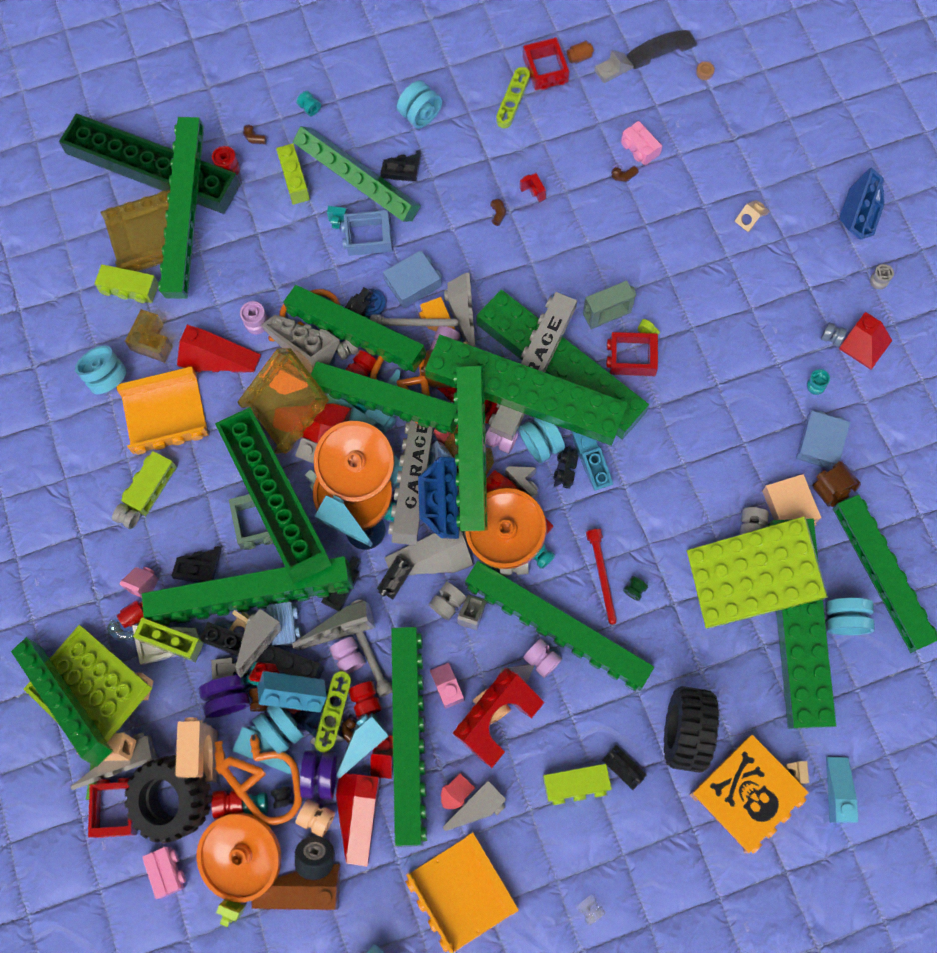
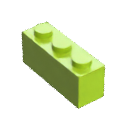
(293, 174)
(126, 284)
(148, 483)
(168, 640)
(577, 784)

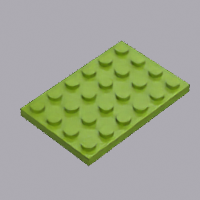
(756, 573)
(98, 680)

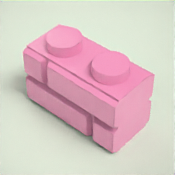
(641, 143)
(164, 872)

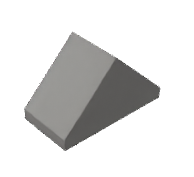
(471, 612)

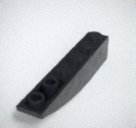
(285, 661)

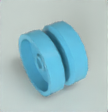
(419, 104)
(100, 369)
(541, 439)
(850, 616)
(274, 730)

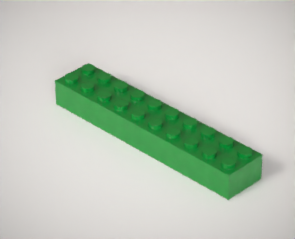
(512, 327)
(530, 390)
(273, 496)
(242, 593)
(806, 661)
(407, 737)

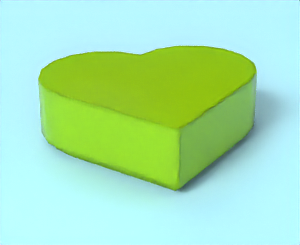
(647, 327)

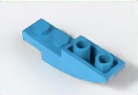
(592, 461)

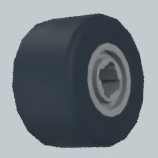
(314, 857)

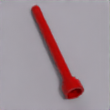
(594, 537)

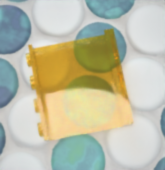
(138, 231)
(284, 398)

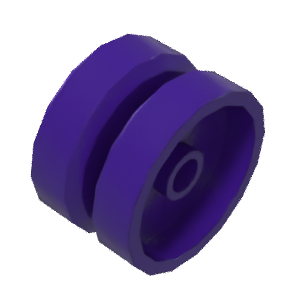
(224, 696)
(318, 775)

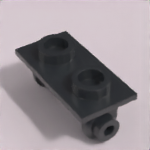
(566, 459)
(395, 577)
(624, 767)

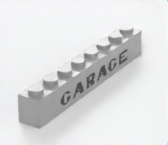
(537, 356)
(414, 463)

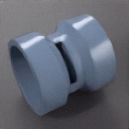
(838, 335)

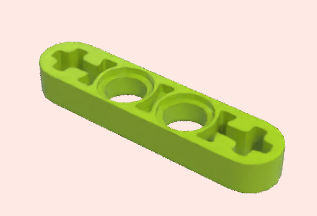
(513, 97)
(329, 710)

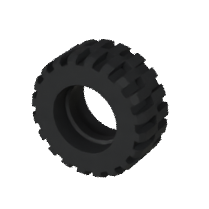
(691, 729)
(145, 807)

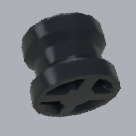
(282, 797)

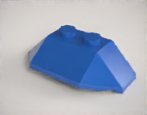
(864, 205)
(438, 498)

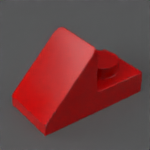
(383, 759)

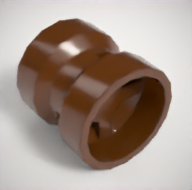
(255, 707)

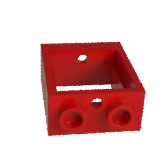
(540, 50)
(633, 369)
(94, 829)

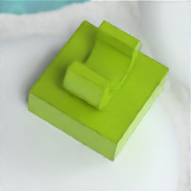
(230, 911)

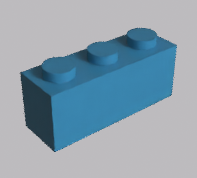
(291, 691)

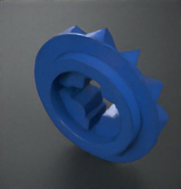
(379, 303)

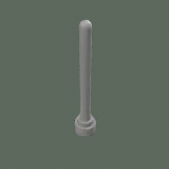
(412, 321)
(383, 686)

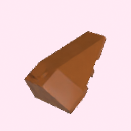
(302, 894)

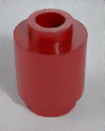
(131, 614)

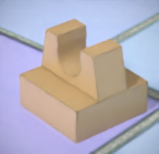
(800, 771)

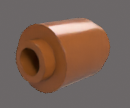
(580, 52)

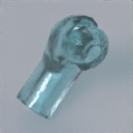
(117, 633)

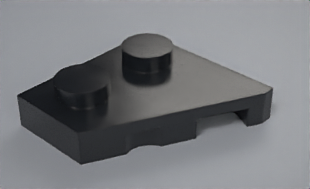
(401, 167)
(198, 566)

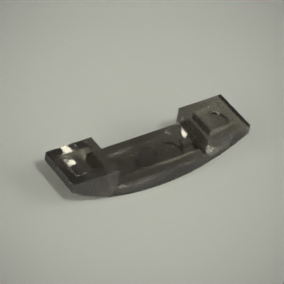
(661, 45)

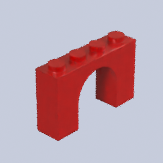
(474, 728)

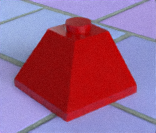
(867, 341)

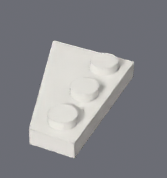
(149, 654)

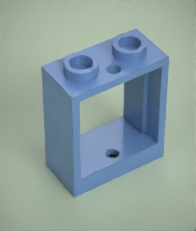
(366, 219)

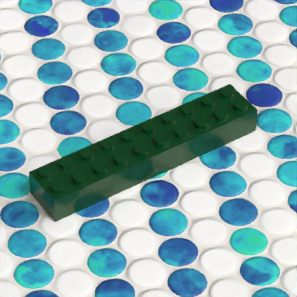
(143, 160)

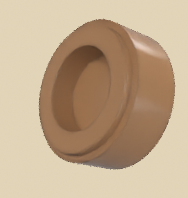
(705, 70)

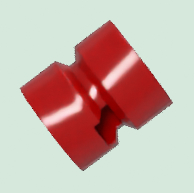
(226, 159)
(362, 364)
(364, 698)
(225, 803)

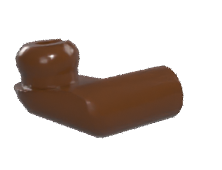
(251, 136)
(619, 175)
(500, 210)
(347, 728)

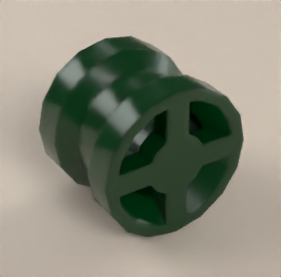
(635, 588)

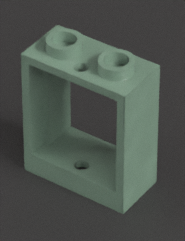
(609, 304)
(250, 542)

